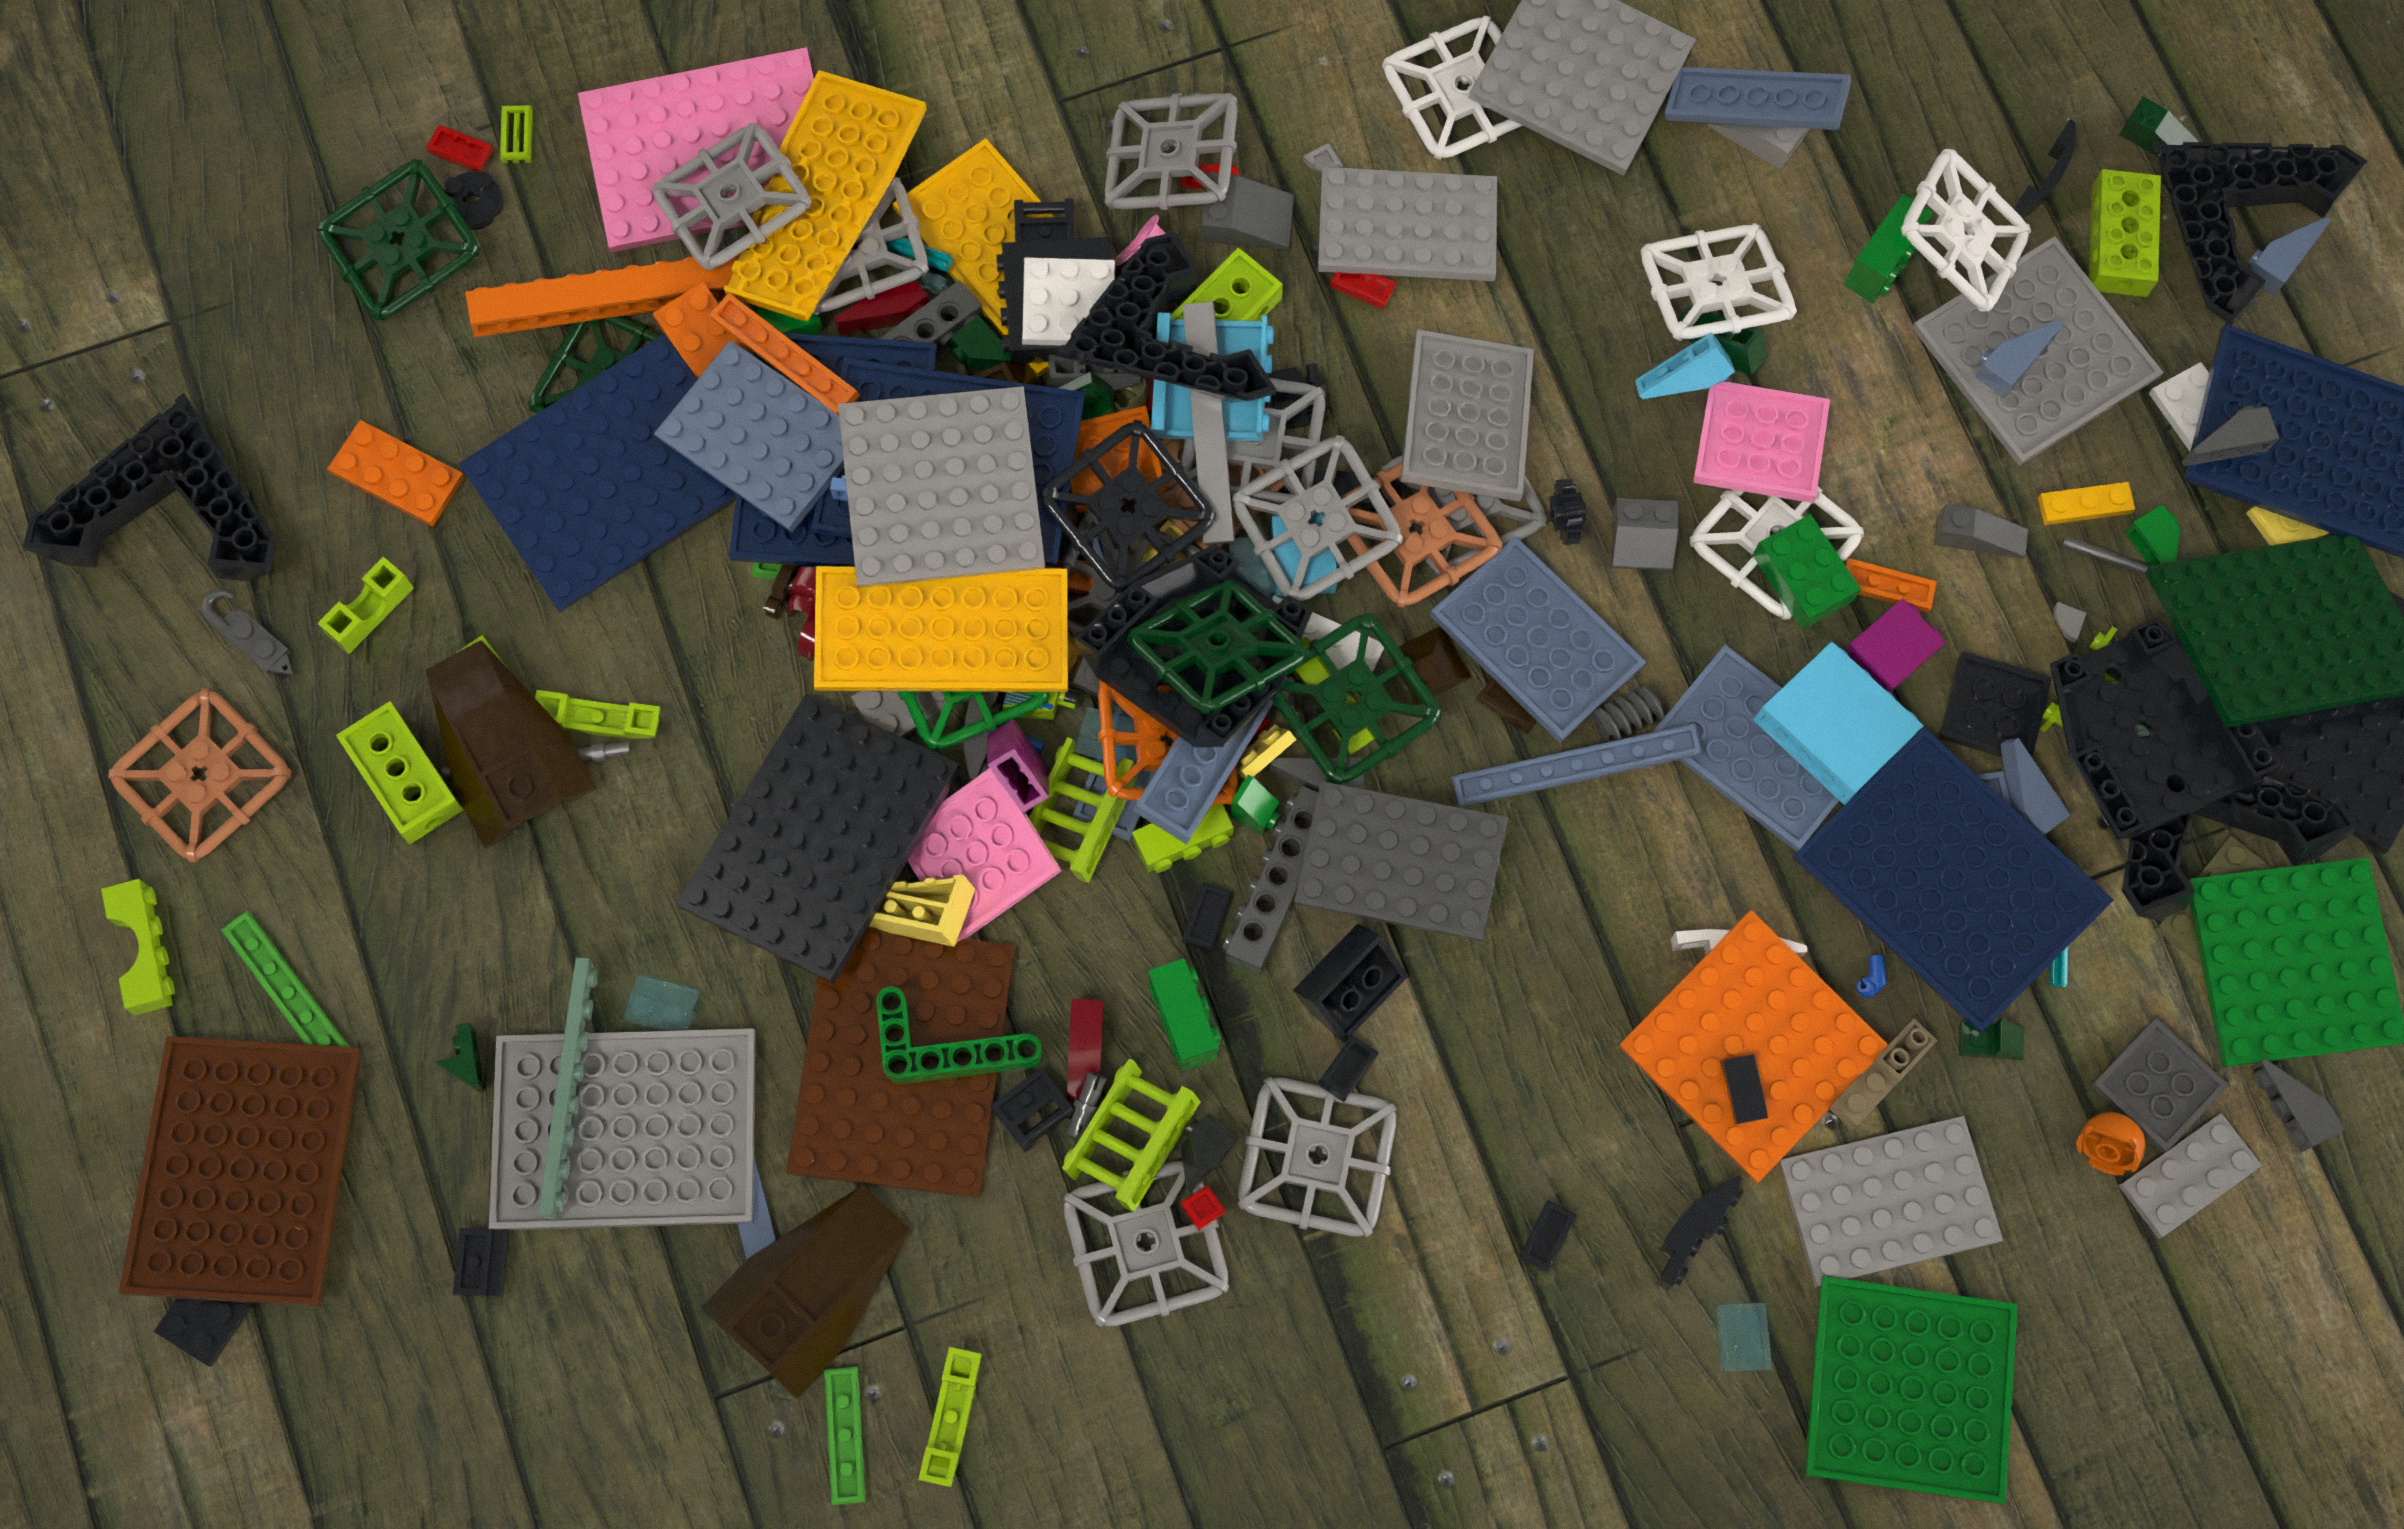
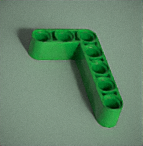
(944, 1052)

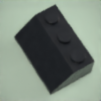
(1351, 982)

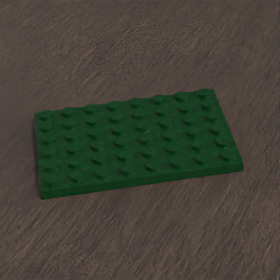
(2286, 627)

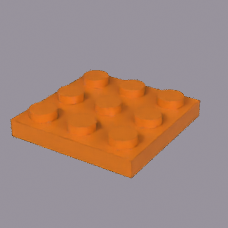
(1116, 460)

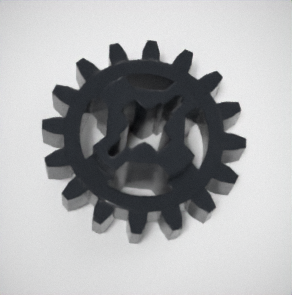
(1567, 512)

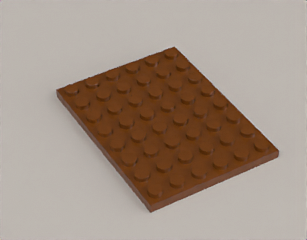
(889, 1134)
(241, 1172)

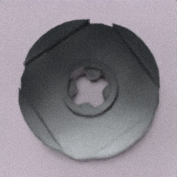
(478, 185)

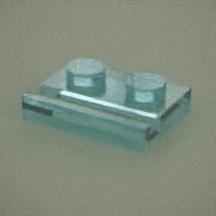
(1088, 736)
(661, 1004)
(1743, 1337)

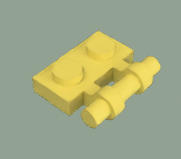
(1264, 750)

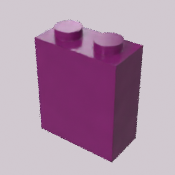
(1895, 646)
(1017, 765)

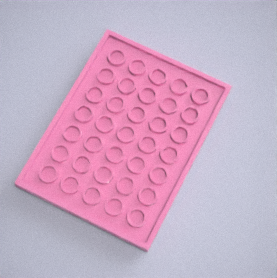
(661, 122)

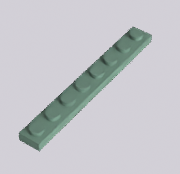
(566, 1101)

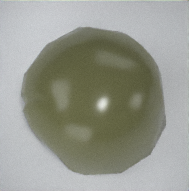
(1130, 396)

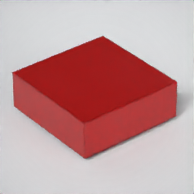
(1203, 1208)

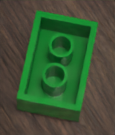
(1884, 254)
(1806, 571)
(1184, 1014)

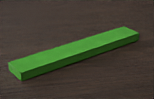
(281, 982)

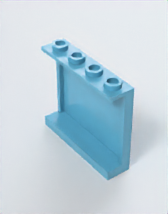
(1173, 403)
(1838, 722)

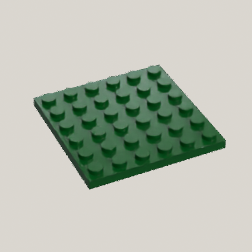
(2296, 962)
(1911, 1390)

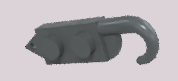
(248, 636)

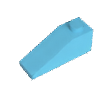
(1689, 370)

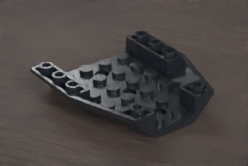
(1125, 671)
(2184, 740)

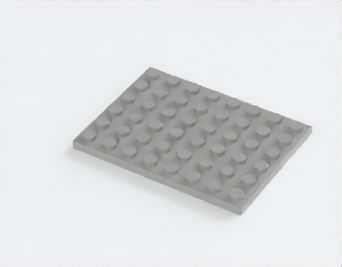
(655, 1130)

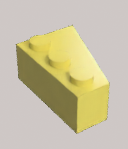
(926, 909)

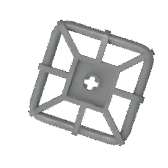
(1181, 162)
(727, 211)
(873, 253)
(1267, 453)
(1321, 500)
(1490, 507)
(1299, 1167)
(1137, 1263)

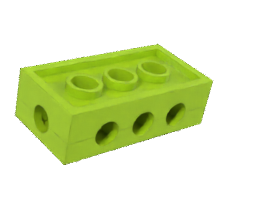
(2125, 232)
(1234, 276)
(380, 768)

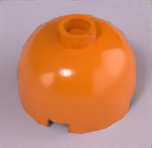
(2112, 1143)

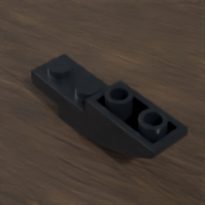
(1702, 1219)

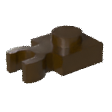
(780, 591)

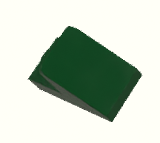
(1998, 1041)
(467, 1065)

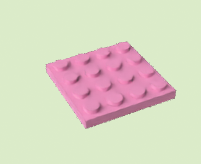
(1762, 441)
(988, 842)

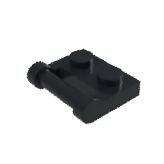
(1044, 227)
(1026, 1101)

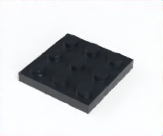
(1993, 705)

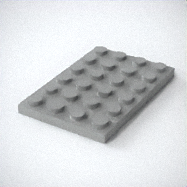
(1408, 224)
(1467, 415)
(1890, 1201)

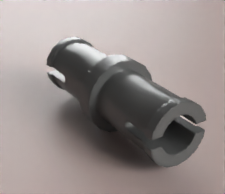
(1086, 1104)

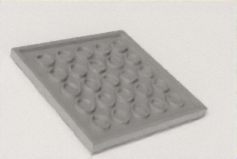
(1583, 74)
(2075, 378)
(940, 486)

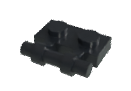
(1282, 400)

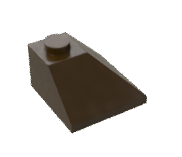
(1434, 662)

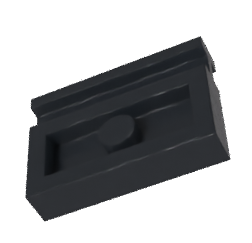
(481, 1262)

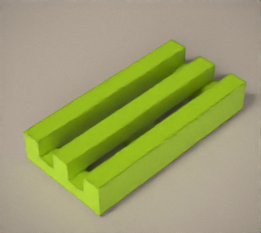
(516, 155)

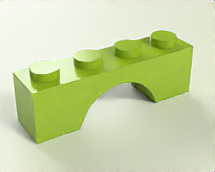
(146, 983)

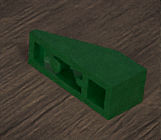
(2154, 123)
(1744, 348)

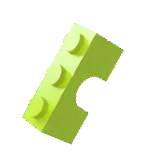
(382, 592)
(1160, 848)

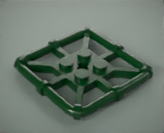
(391, 257)
(601, 361)
(1214, 660)
(1373, 700)

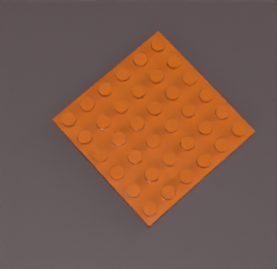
(1760, 1001)

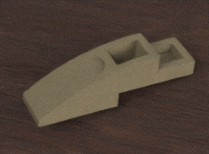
(1883, 1074)

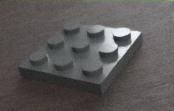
(2159, 1085)

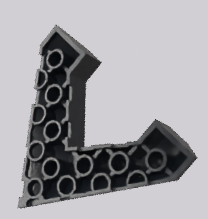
(2213, 177)
(1122, 324)
(162, 458)
(2269, 808)

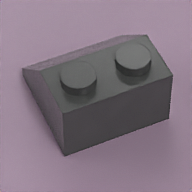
(1644, 534)

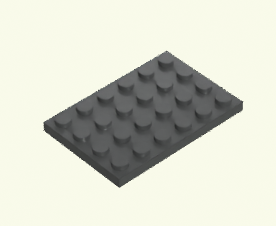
(1401, 861)

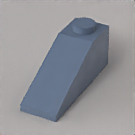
(2284, 255)
(2012, 358)
(2029, 789)

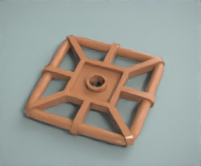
(1435, 536)
(180, 770)

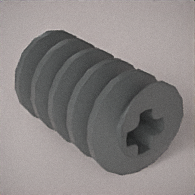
(1627, 712)

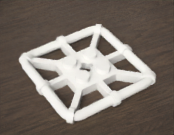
(1443, 83)
(1961, 215)
(1709, 297)
(1771, 517)

